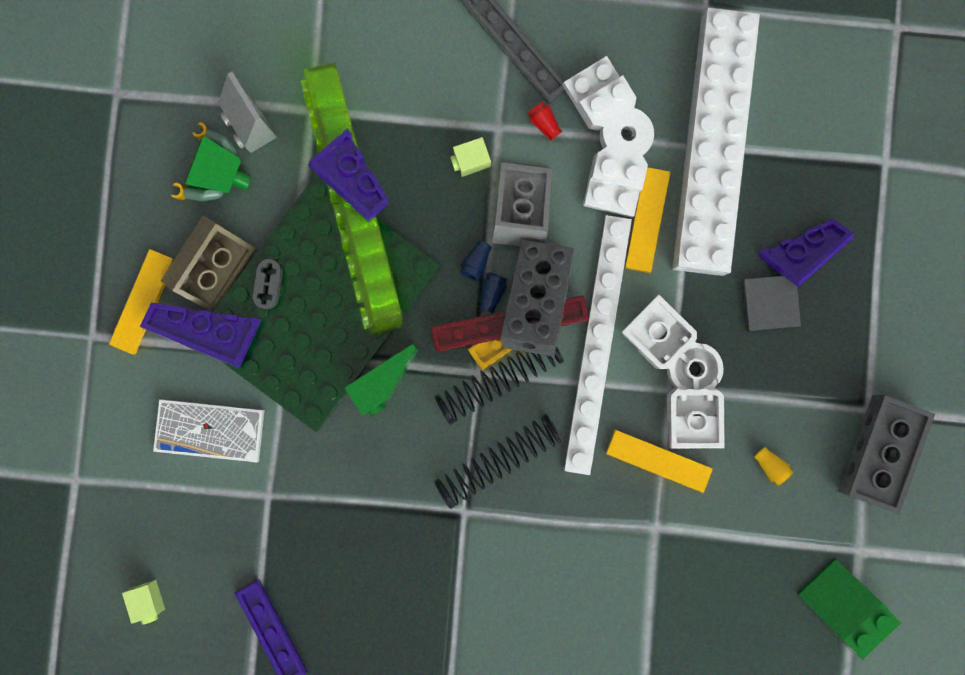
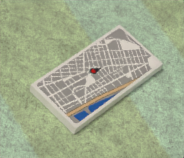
(208, 430)

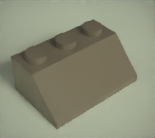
(207, 264)

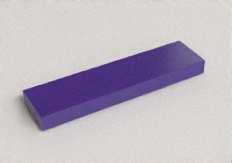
(270, 630)

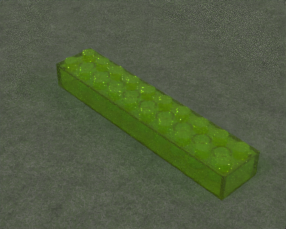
(358, 237)

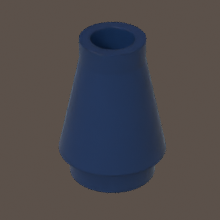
(476, 261)
(492, 291)

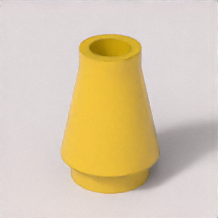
(773, 466)

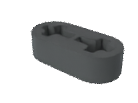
(261, 283)

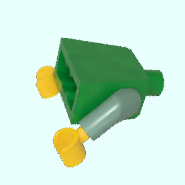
(212, 169)

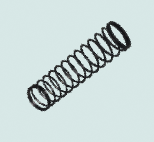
(450, 419)
(545, 420)

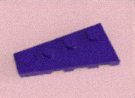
(210, 333)

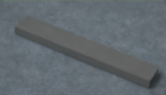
(517, 47)

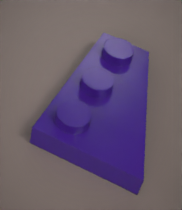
(348, 175)
(807, 253)

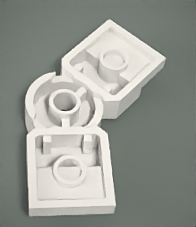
(608, 107)
(694, 404)

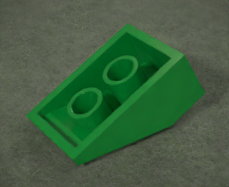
(379, 384)
(849, 609)

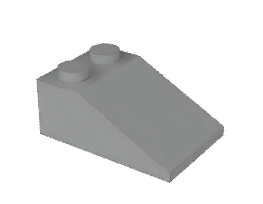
(244, 115)
(522, 204)

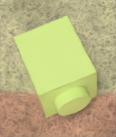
(470, 157)
(143, 602)

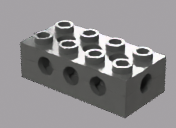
(529, 283)
(902, 456)

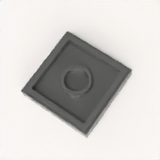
(771, 303)

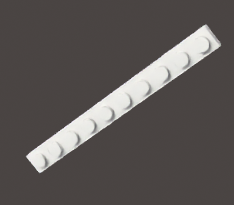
(597, 345)

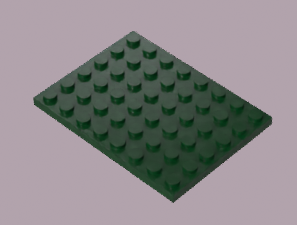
(315, 333)

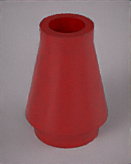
(544, 120)

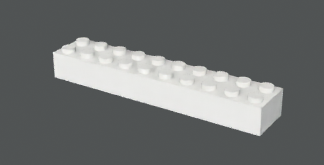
(716, 142)

